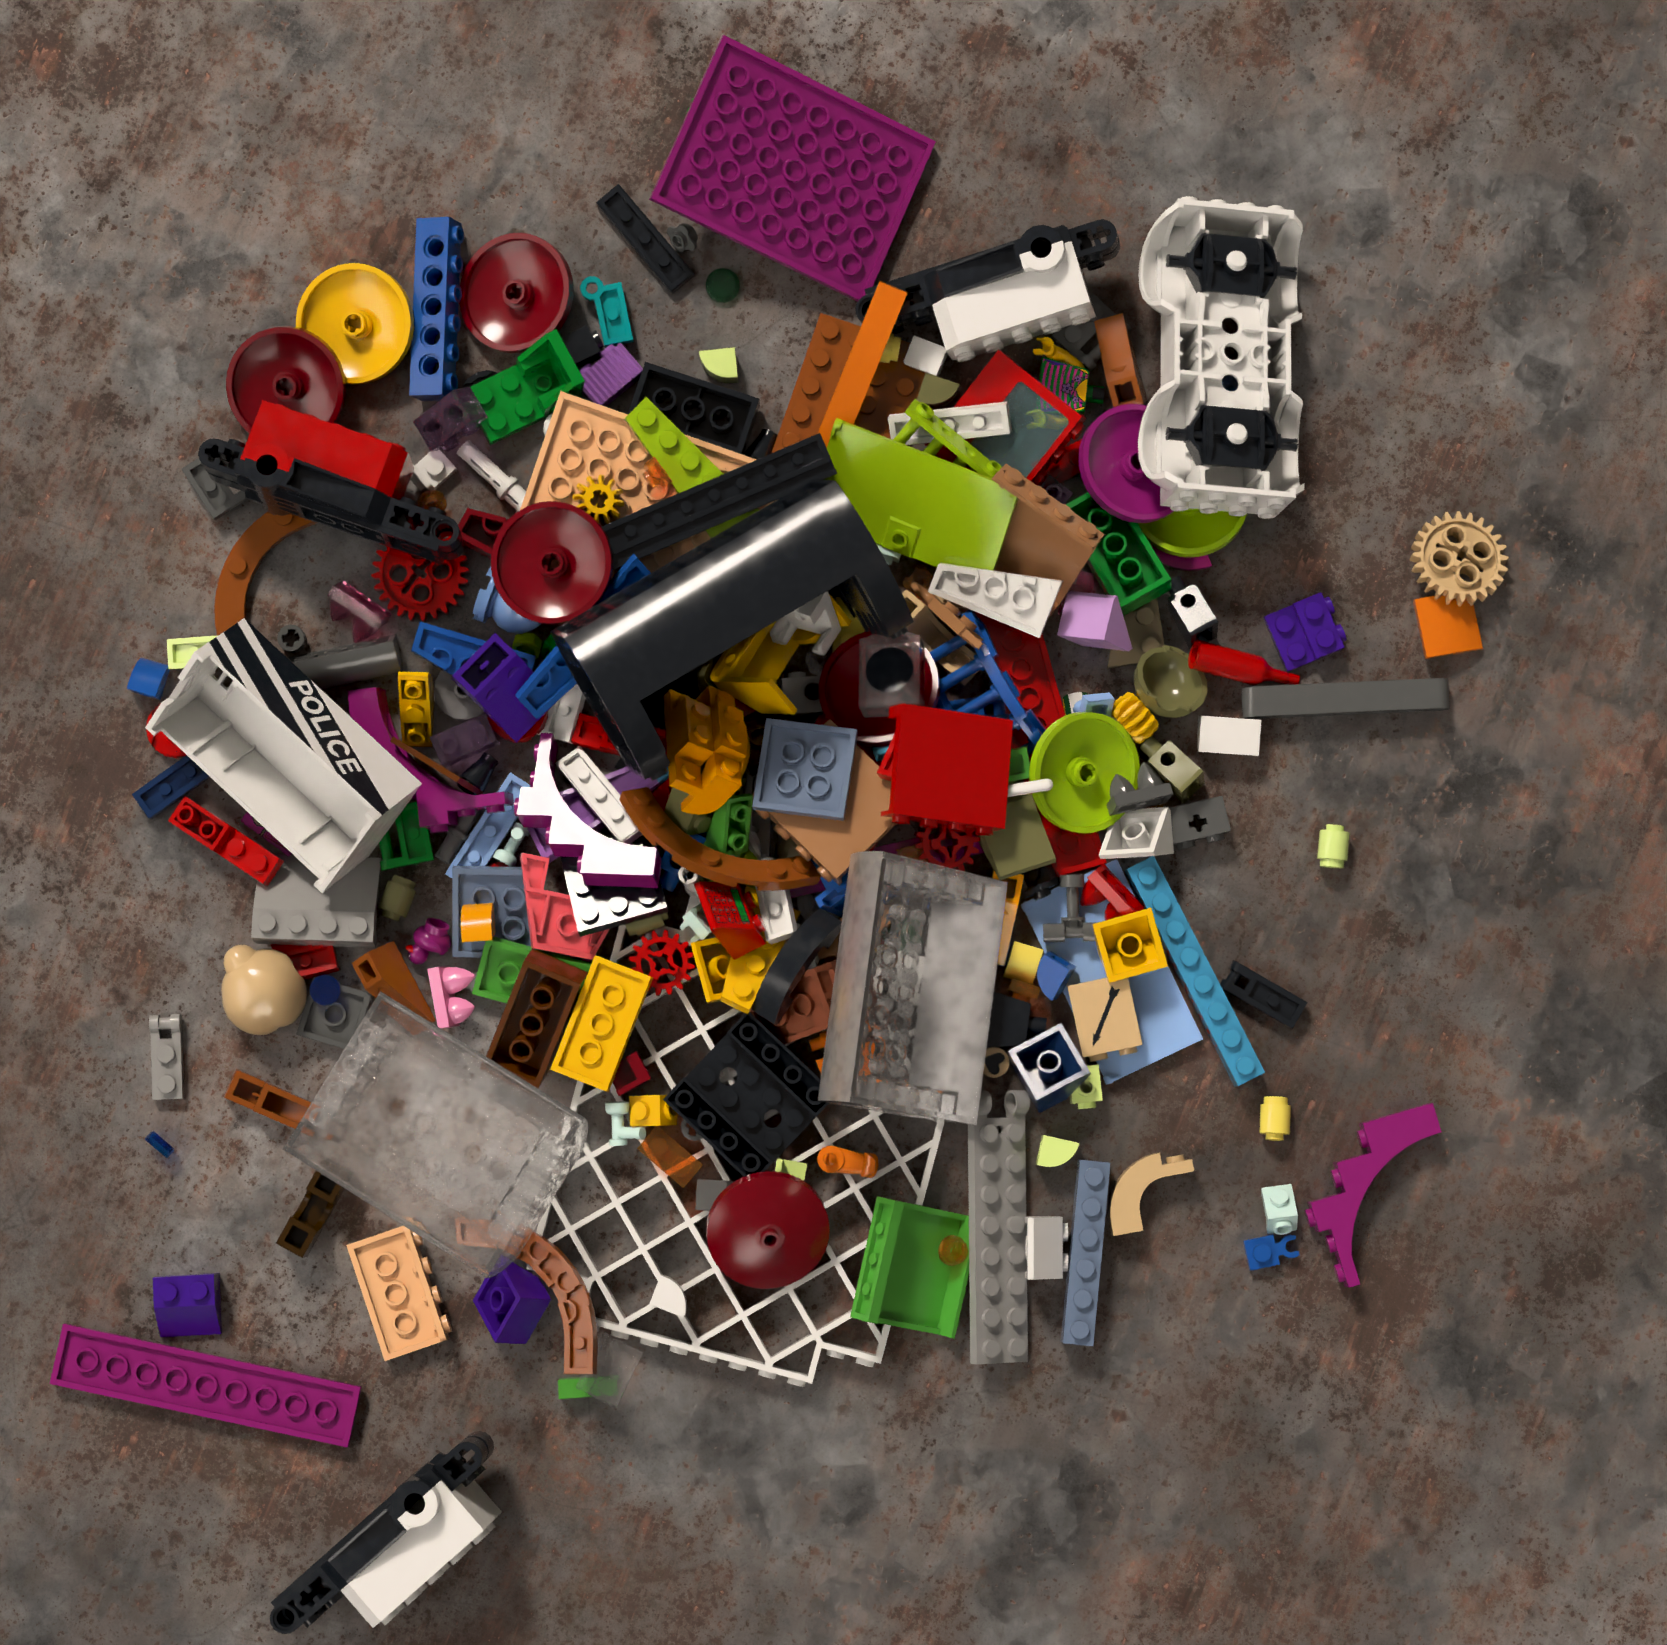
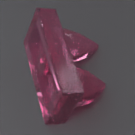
(368, 614)

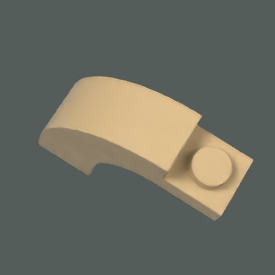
(935, 634)
(1126, 1194)

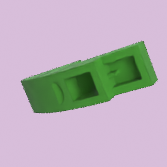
(731, 826)

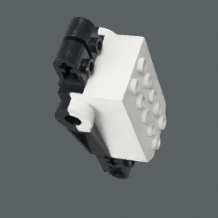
(1006, 290)
(399, 1543)

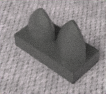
(1150, 792)

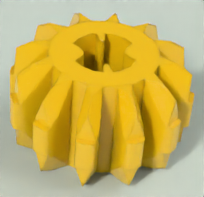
(601, 489)
(1134, 717)

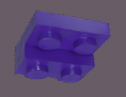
(1305, 631)

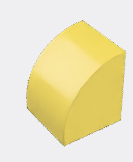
(1023, 962)

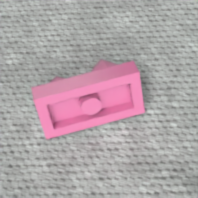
(444, 984)

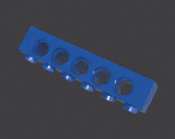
(427, 295)

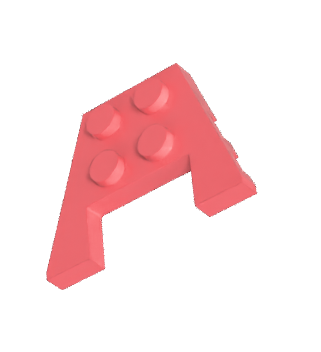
(552, 916)

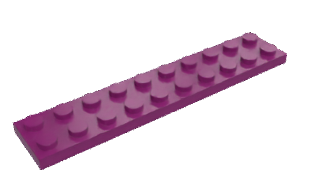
(205, 1385)

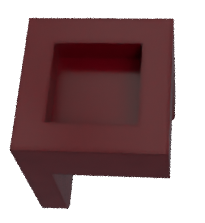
(630, 1074)

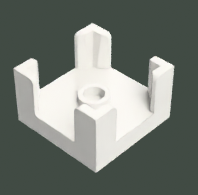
(814, 616)

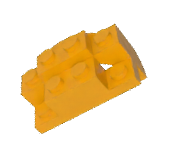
(700, 732)

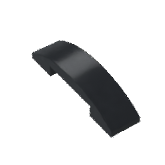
(792, 963)

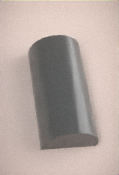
(351, 662)

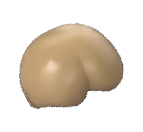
(261, 989)

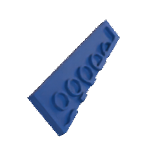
(553, 676)

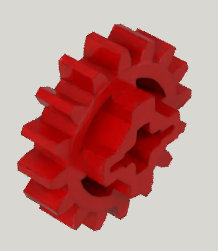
(947, 857)
(669, 950)

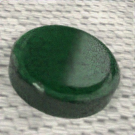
(722, 285)

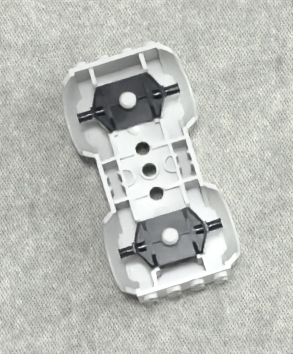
(1196, 437)

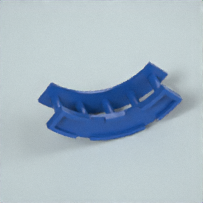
(1001, 689)

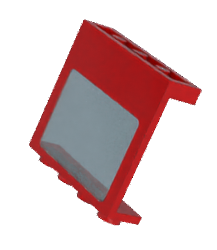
(1038, 419)

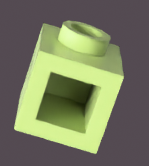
(1089, 1090)

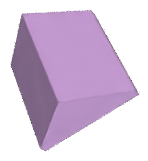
(1094, 621)

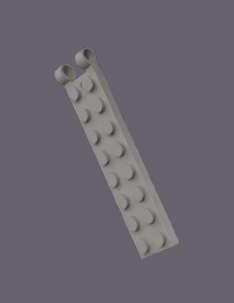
(998, 1232)

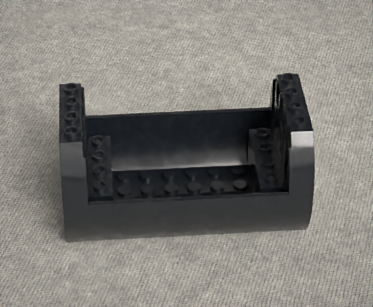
(719, 599)

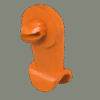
(844, 1161)

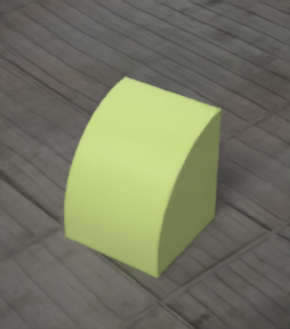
(720, 364)
(1055, 1151)

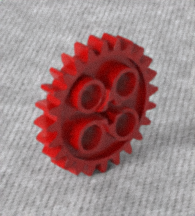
(441, 590)

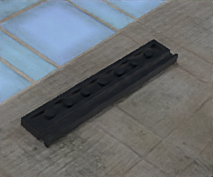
(718, 500)

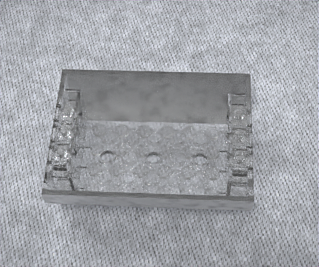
(934, 995)

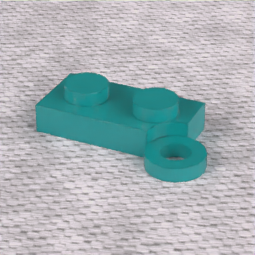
(610, 310)

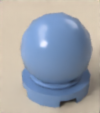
(491, 604)

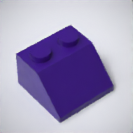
(187, 1304)
(512, 1304)

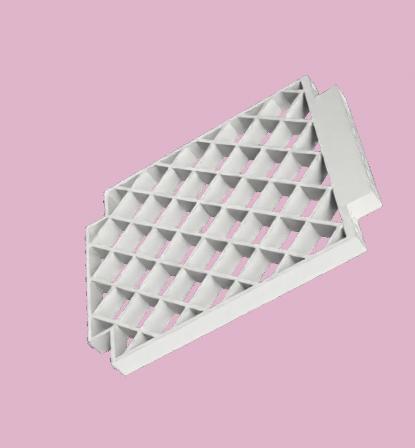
(678, 1346)

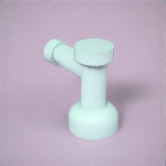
(507, 854)
(619, 1132)

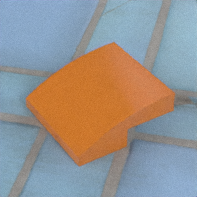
(1446, 627)

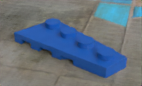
(451, 649)

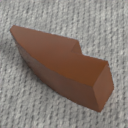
(266, 1099)

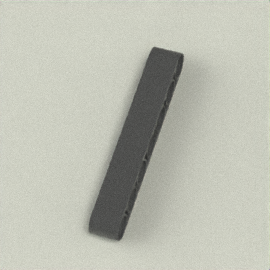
(1345, 698)

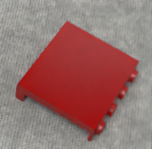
(949, 769)

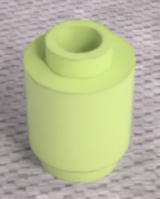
(1333, 846)

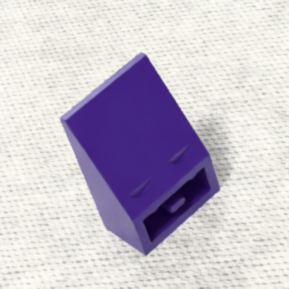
(492, 680)

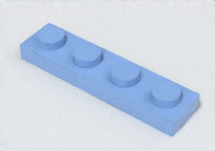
(489, 830)

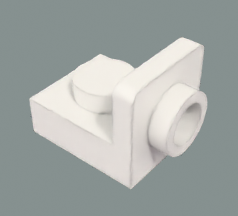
(432, 471)

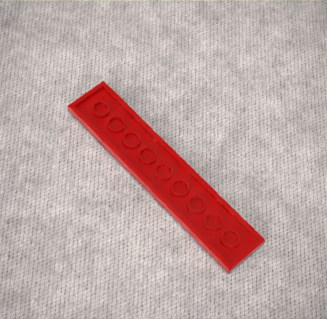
(1032, 673)

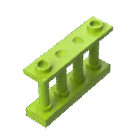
(923, 416)

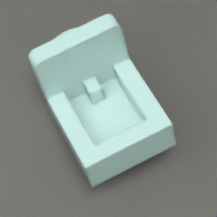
(1279, 1209)

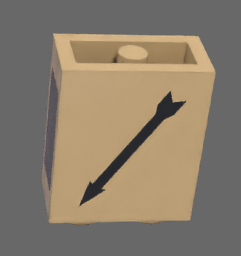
(1105, 1018)

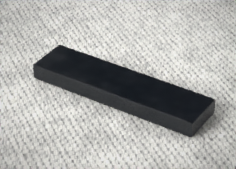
(645, 239)

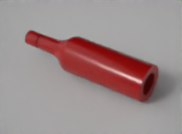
(1235, 665)

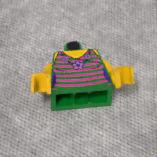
(1066, 376)

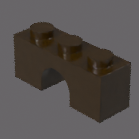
(311, 1216)

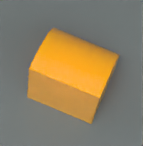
(477, 922)

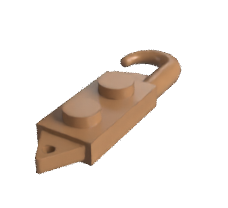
(949, 614)

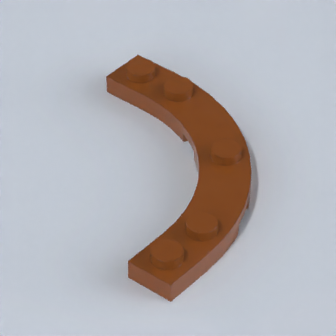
(244, 562)
(710, 863)
(573, 1300)

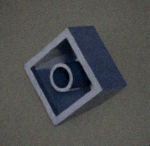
(1049, 1067)

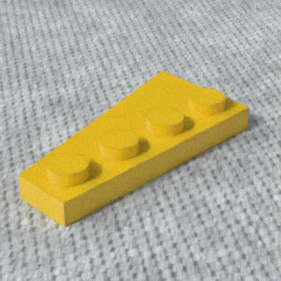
(748, 971)

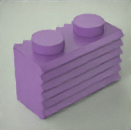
(610, 375)

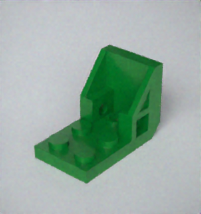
(528, 389)

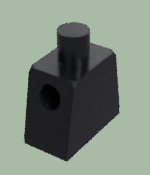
(1197, 620)
(1012, 1022)

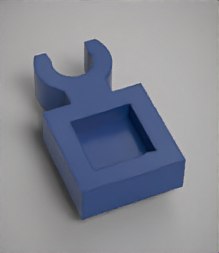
(1264, 1252)

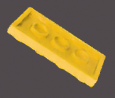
(601, 1023)

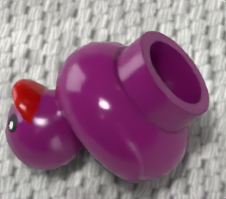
(429, 937)

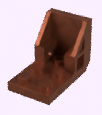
(810, 1006)

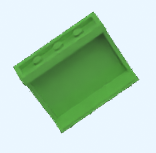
(902, 1272)

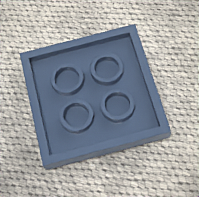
(805, 769)
(489, 885)

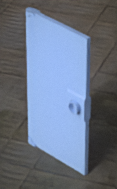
(1158, 1003)

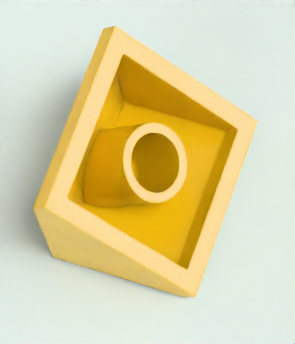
(1129, 945)
(712, 966)

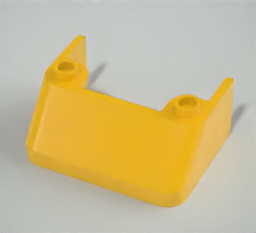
(755, 664)

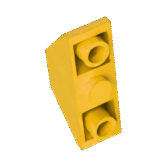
(416, 707)

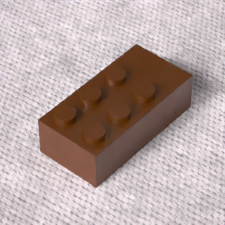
(536, 1016)

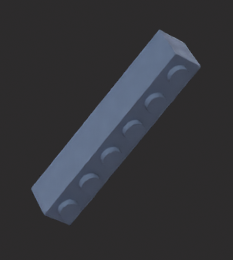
(1085, 1252)

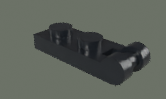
(1264, 995)

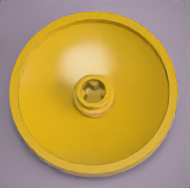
(360, 317)

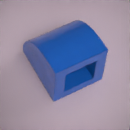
(148, 678)
(1054, 974)

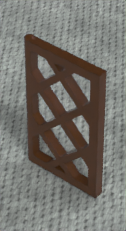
(433, 764)

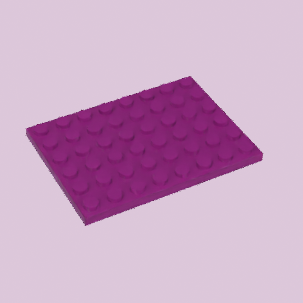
(792, 169)

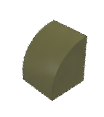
(937, 391)

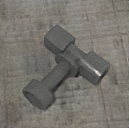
(1073, 925)

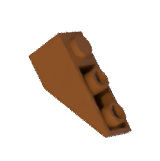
(1119, 361)
(387, 972)

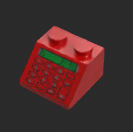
(732, 917)

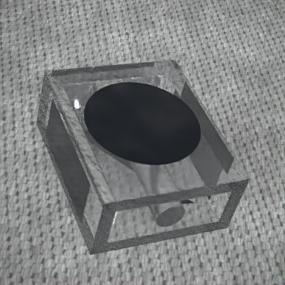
(890, 673)

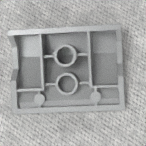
(299, 914)

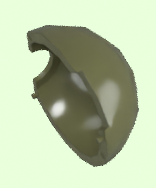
(1168, 683)

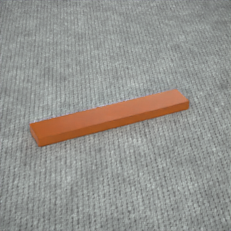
(864, 357)

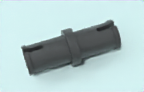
(456, 836)

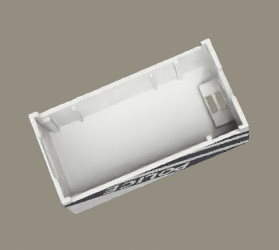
(285, 752)

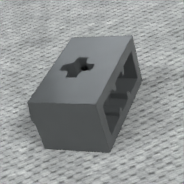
(1212, 813)

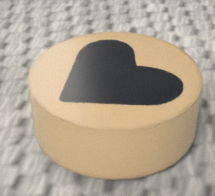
(995, 1062)

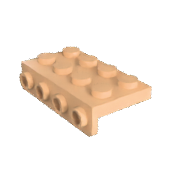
(399, 1292)

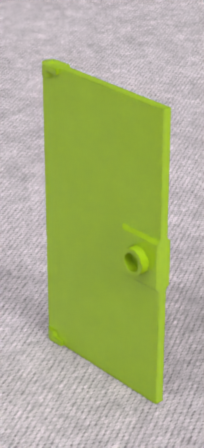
(919, 500)

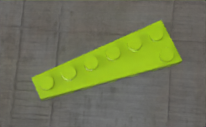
(675, 453)

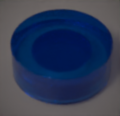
(325, 990)
(159, 1144)

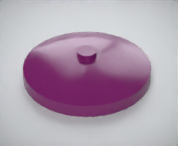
(1113, 469)

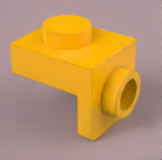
(651, 1111)

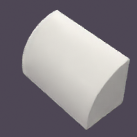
(1228, 735)

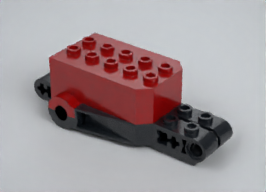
(332, 478)

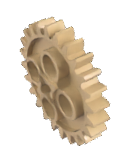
(1470, 538)

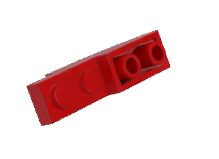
(226, 841)

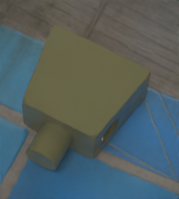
(1183, 774)

